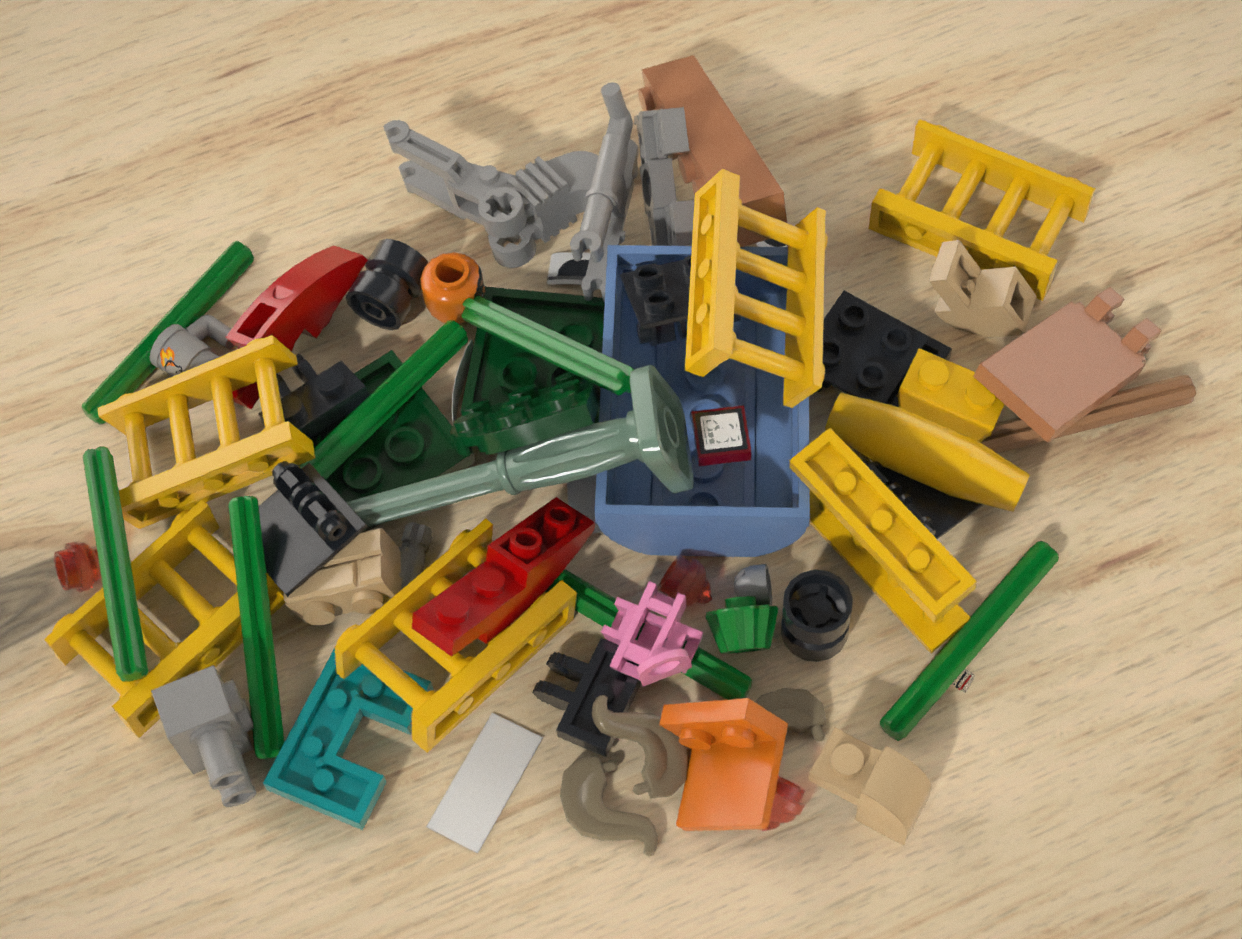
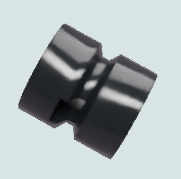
(388, 284)
(816, 615)

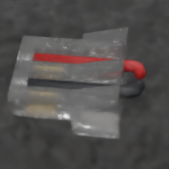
(964, 680)

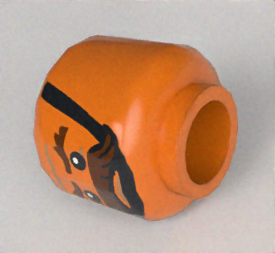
(448, 283)

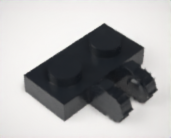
(322, 398)
(594, 680)

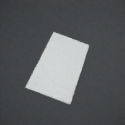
(484, 782)

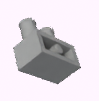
(209, 730)

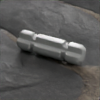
(414, 547)

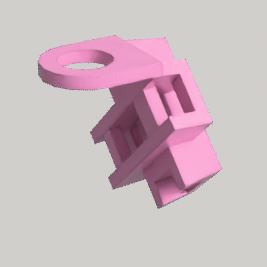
(660, 641)

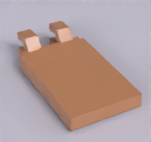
(1067, 364)

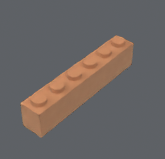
(713, 138)

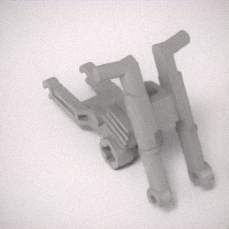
(537, 198)

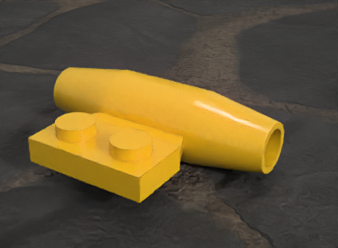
(934, 433)

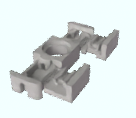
(659, 135)

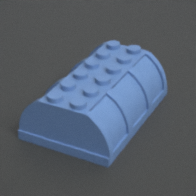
(734, 505)

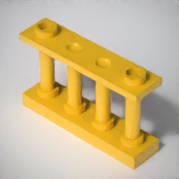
(926, 229)
(716, 298)
(235, 461)
(883, 541)
(207, 646)
(471, 678)

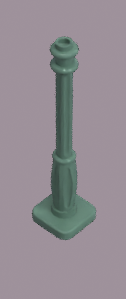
(649, 433)

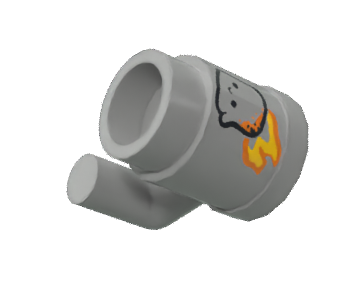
(183, 348)

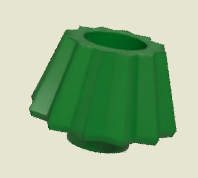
(743, 625)

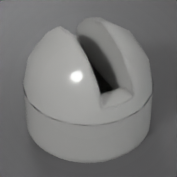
(754, 582)

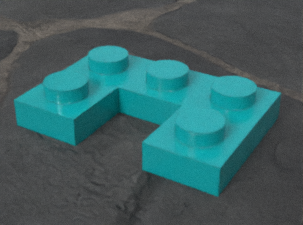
(311, 758)

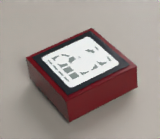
(721, 435)

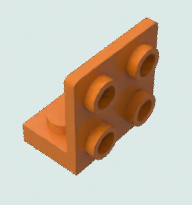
(730, 765)

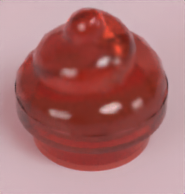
(77, 566)
(687, 579)
(786, 803)

